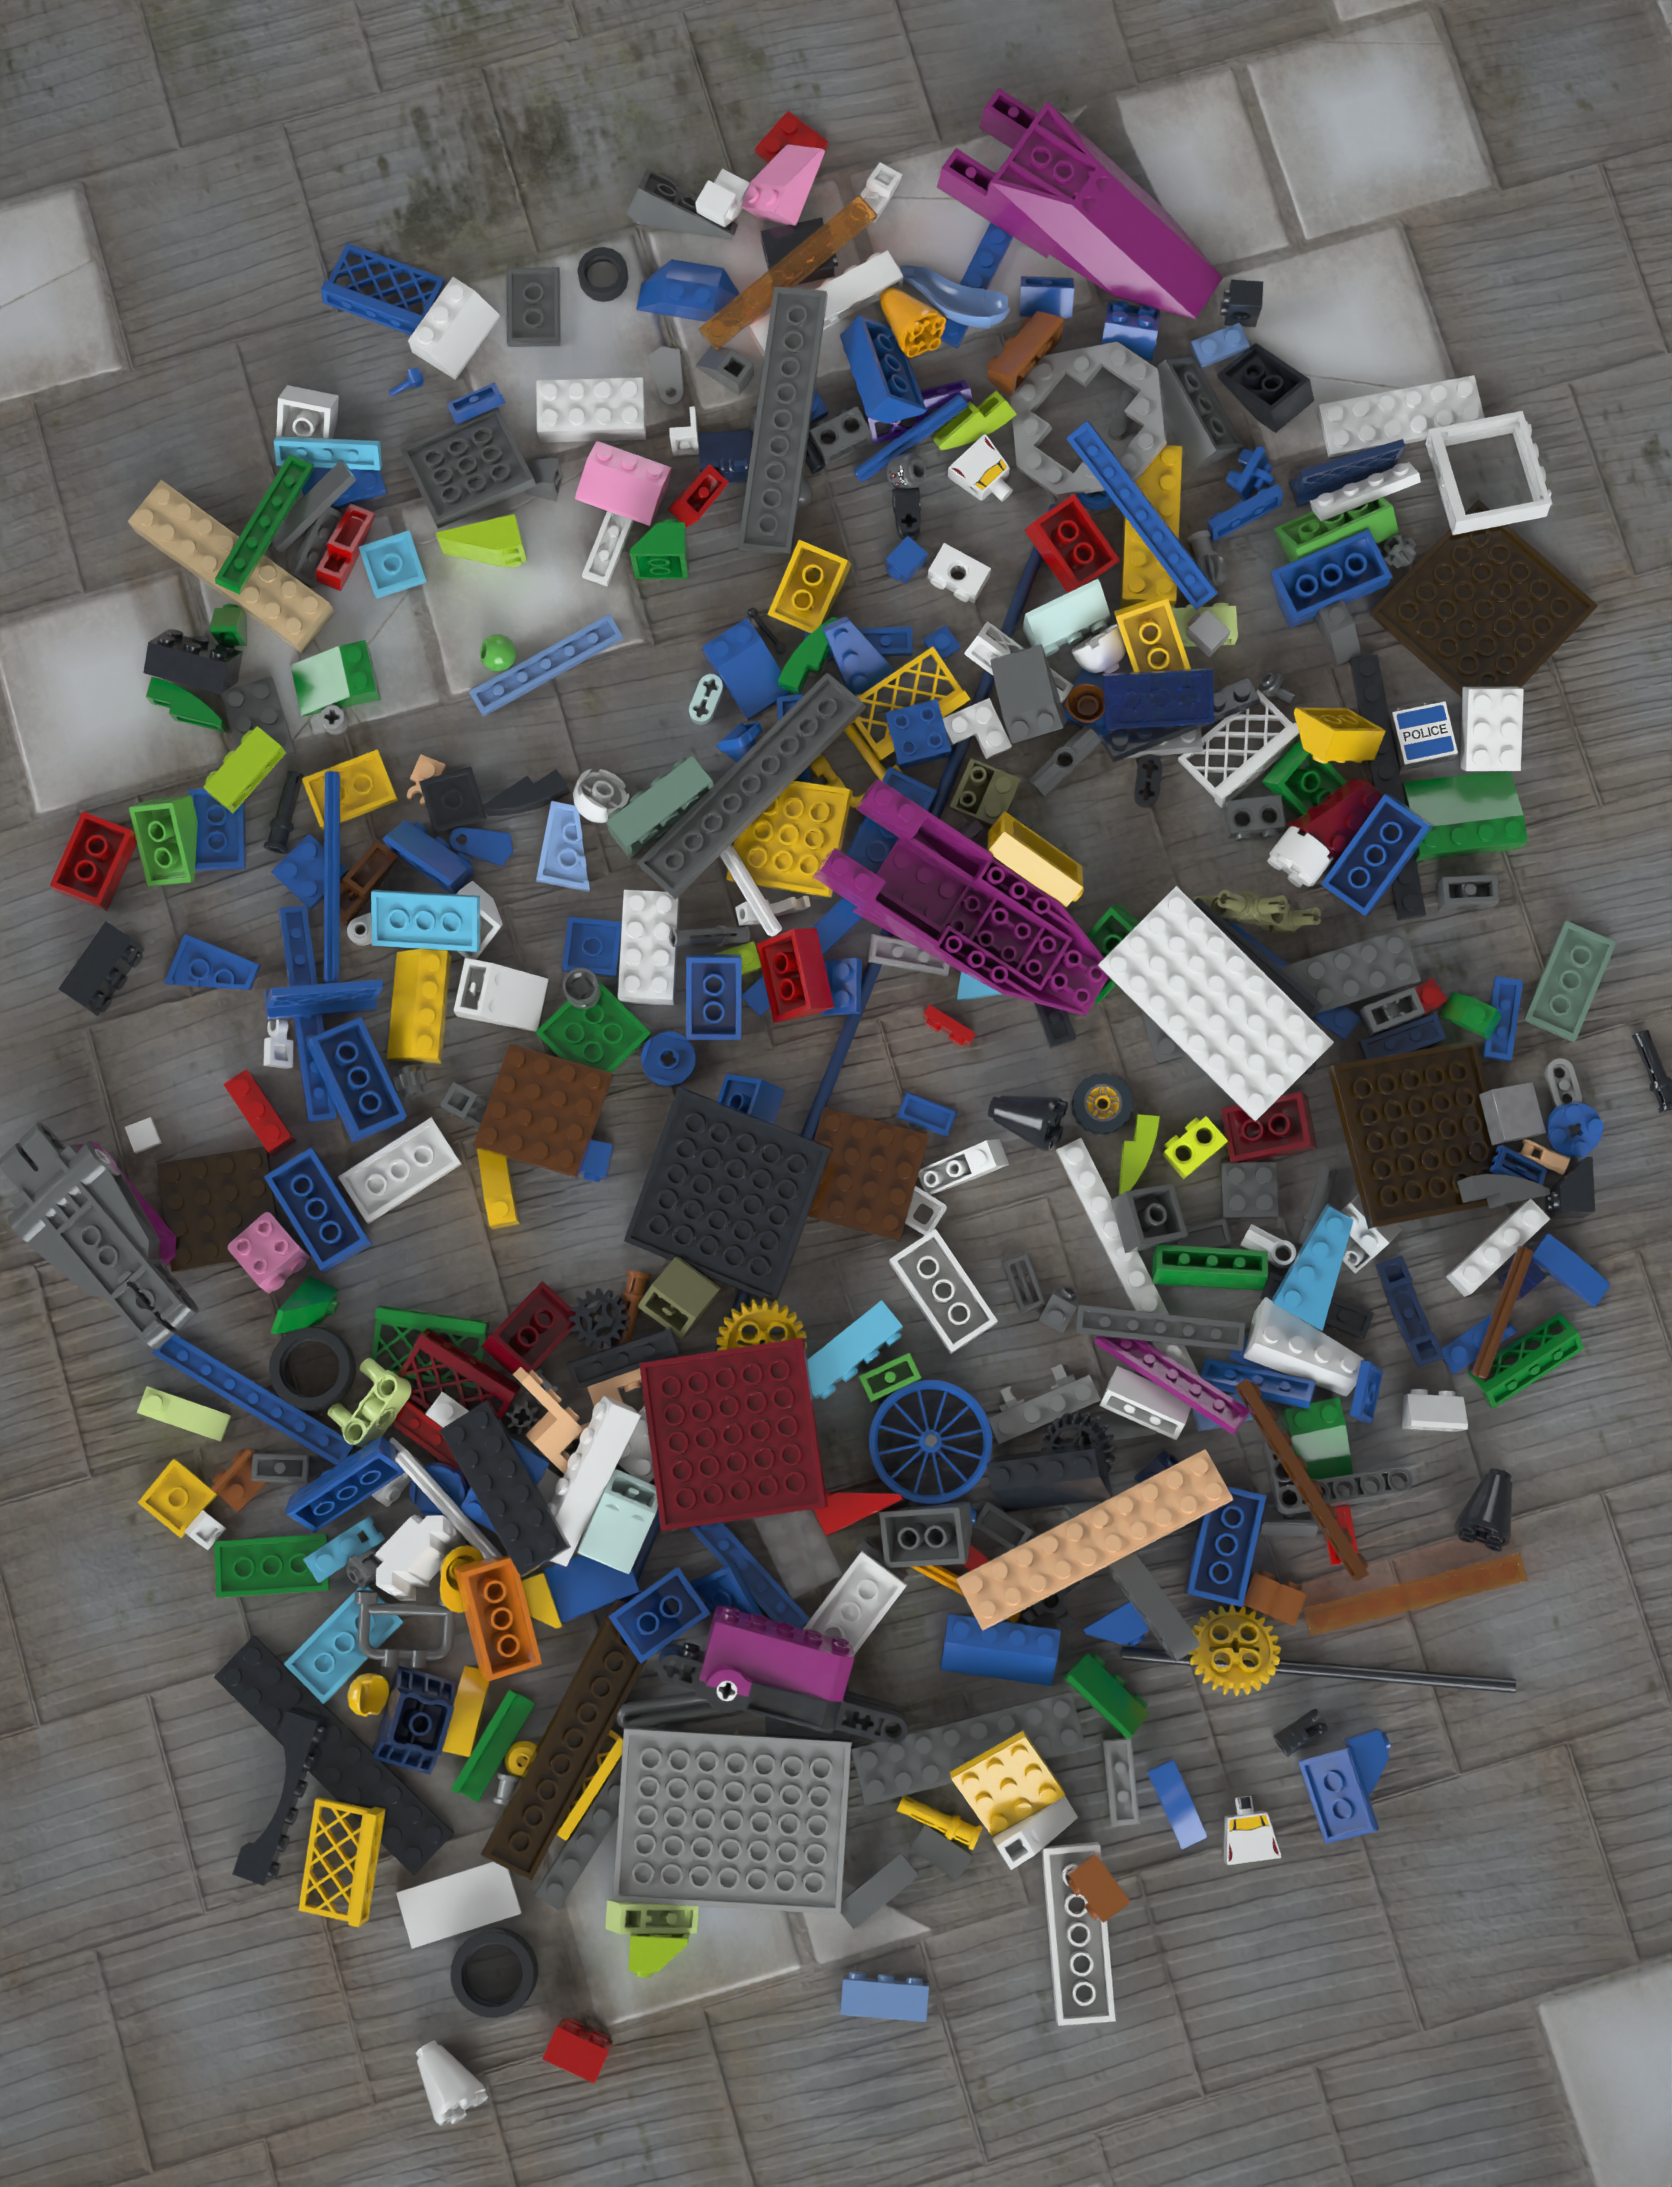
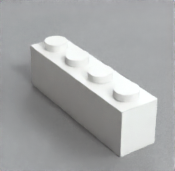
(1497, 1247)

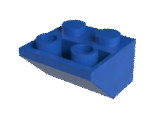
(1132, 327)

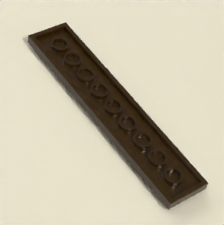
(565, 1752)

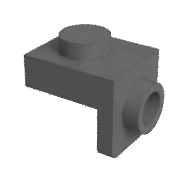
(1060, 1308)
(362, 1569)

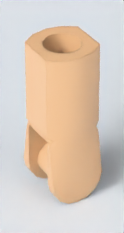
(1547, 1157)

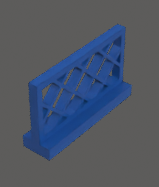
(369, 306)
(322, 999)

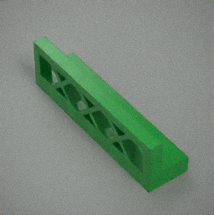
(1530, 1363)
(493, 1745)

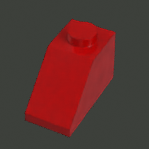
(698, 496)

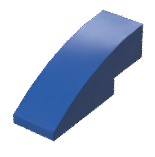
(1570, 1270)
(1176, 1803)

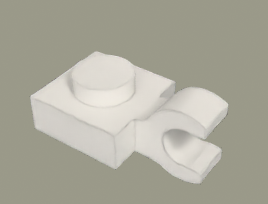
(277, 1049)

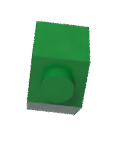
(229, 625)
(1471, 1014)

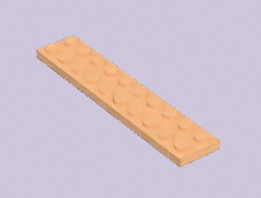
(1094, 1539)

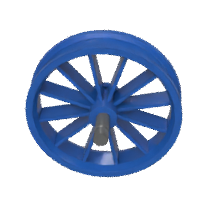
(930, 1441)

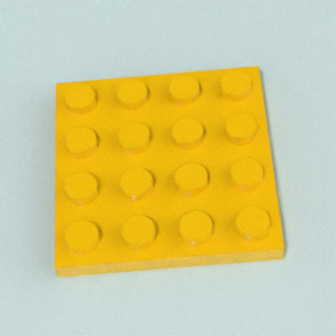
(794, 837)

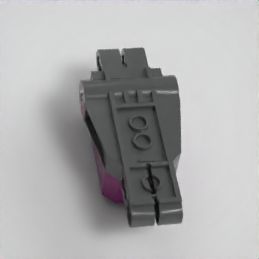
(97, 1231)

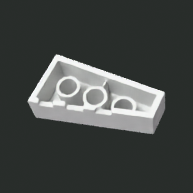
(1300, 1350)

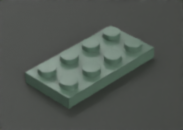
(1569, 981)

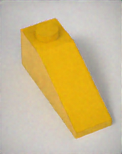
(497, 1190)

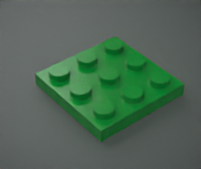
(594, 1036)

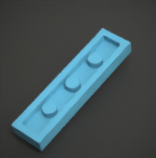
(328, 452)

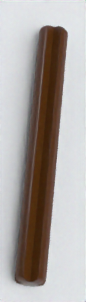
(1502, 1312)

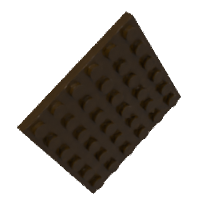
(1483, 608)
(1414, 1130)

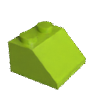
(653, 1951)

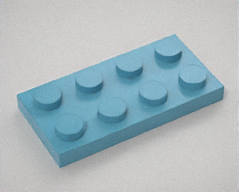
(425, 920)
(333, 1650)

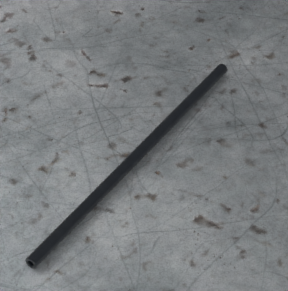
(1344, 1672)

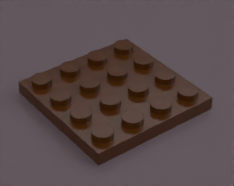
(543, 1110)
(867, 1174)

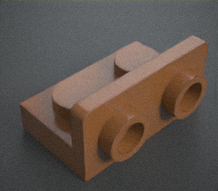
(236, 1483)

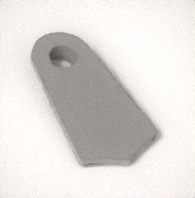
(667, 373)

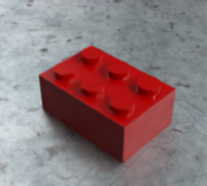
(1071, 544)
(94, 861)

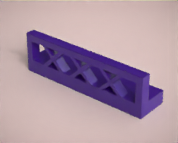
(932, 398)

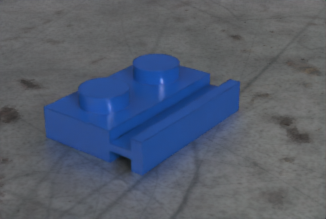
(845, 986)

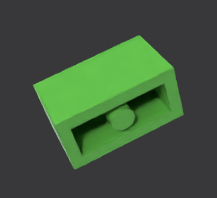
(889, 1377)

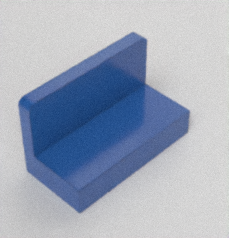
(1046, 295)

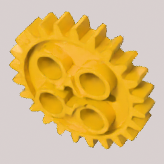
(764, 1319)
(1236, 1674)

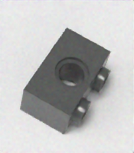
(1467, 892)

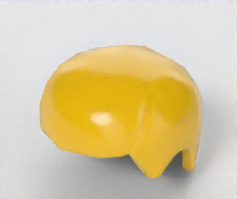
(368, 1694)

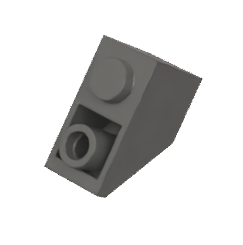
(727, 368)

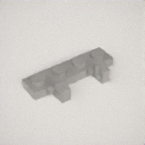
(1021, 1416)

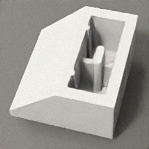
(1364, 1242)

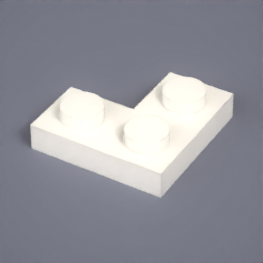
(978, 721)

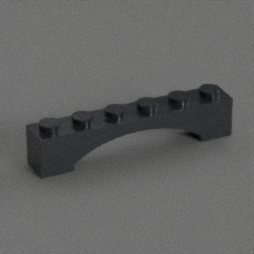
(299, 1734)

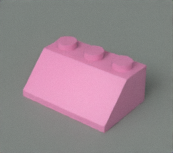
(623, 483)

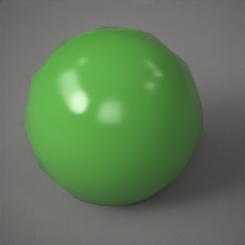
(497, 653)

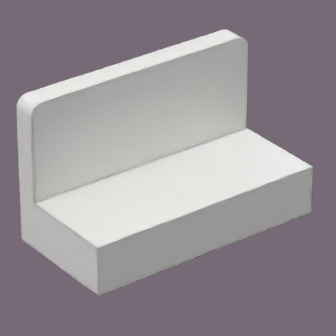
(685, 439)

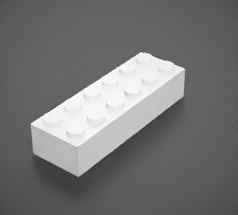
(1076, 1942)

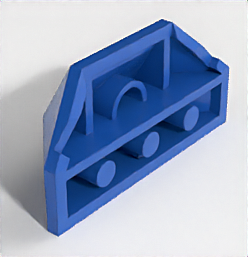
(687, 291)

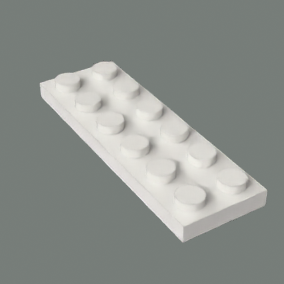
(1397, 414)

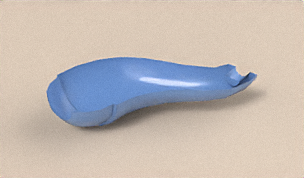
(956, 302)

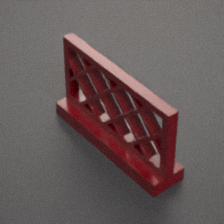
(461, 1363)

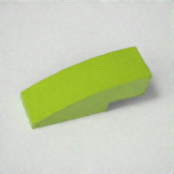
(974, 422)
(1137, 1152)

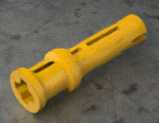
(952, 1826)

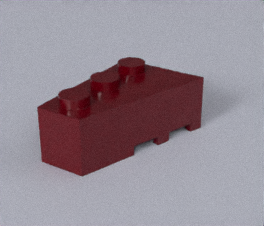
(1339, 816)

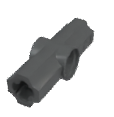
(1076, 750)

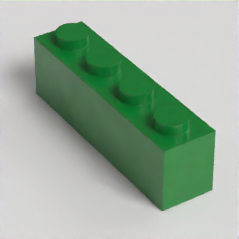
(1209, 1267)

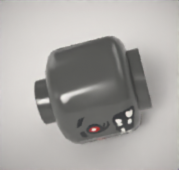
(906, 471)

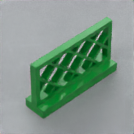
(422, 1320)

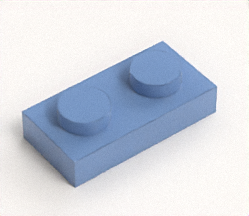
(1219, 345)

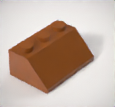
(1023, 352)

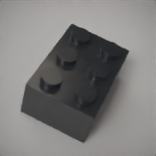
(193, 661)
(102, 969)

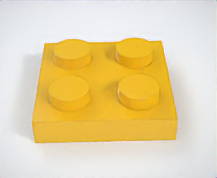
(177, 1497)

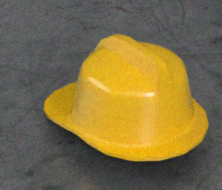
(448, 1586)

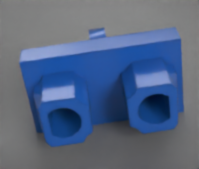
(1254, 475)

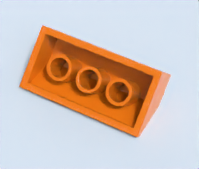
(497, 1617)

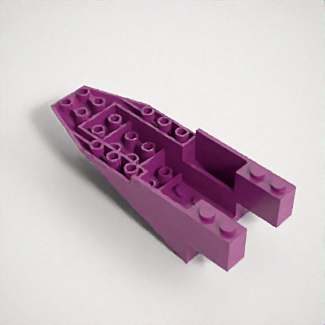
(1080, 209)
(967, 908)

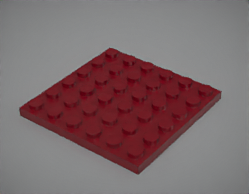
(733, 1434)

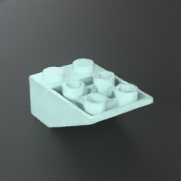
(620, 1522)

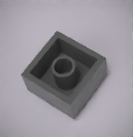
(1149, 1218)

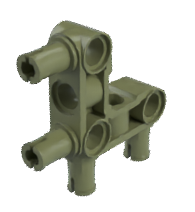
(1260, 910)

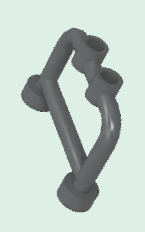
(391, 1656)

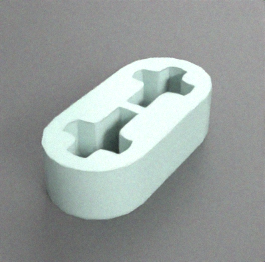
(711, 701)

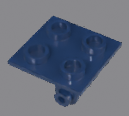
(726, 453)

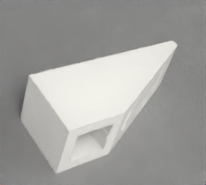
(963, 1166)
(1034, 1832)

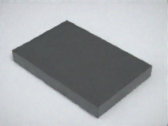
(533, 307)

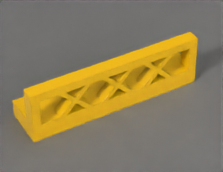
(593, 1788)

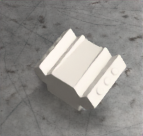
(415, 1555)

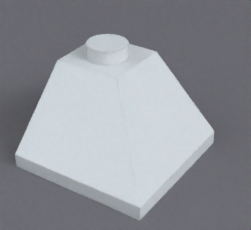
(489, 918)

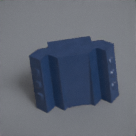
(415, 1720)

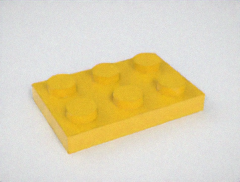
(362, 787)

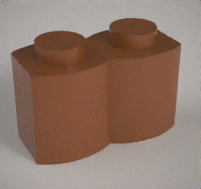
(1273, 1598)

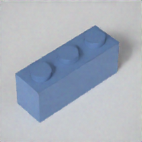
(884, 1997)

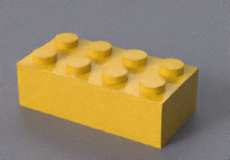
(1152, 636)

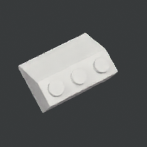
(453, 328)

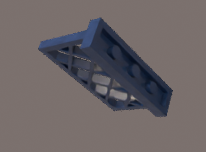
(1345, 470)

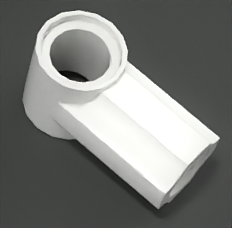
(1261, 1240)

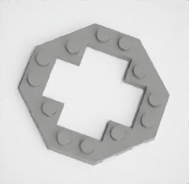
(1083, 366)

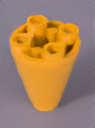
(912, 322)

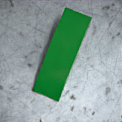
(806, 658)
(183, 705)

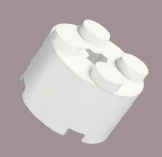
(1300, 857)

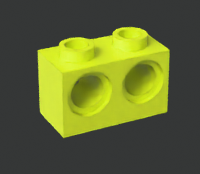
(1198, 1151)

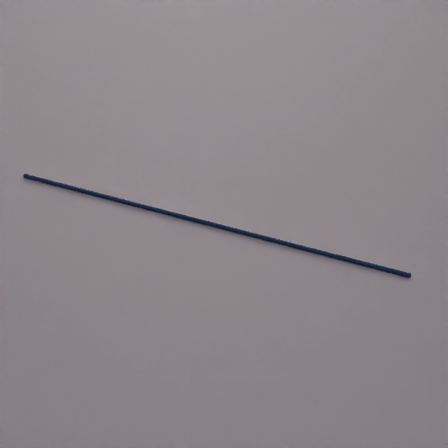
(873, 969)

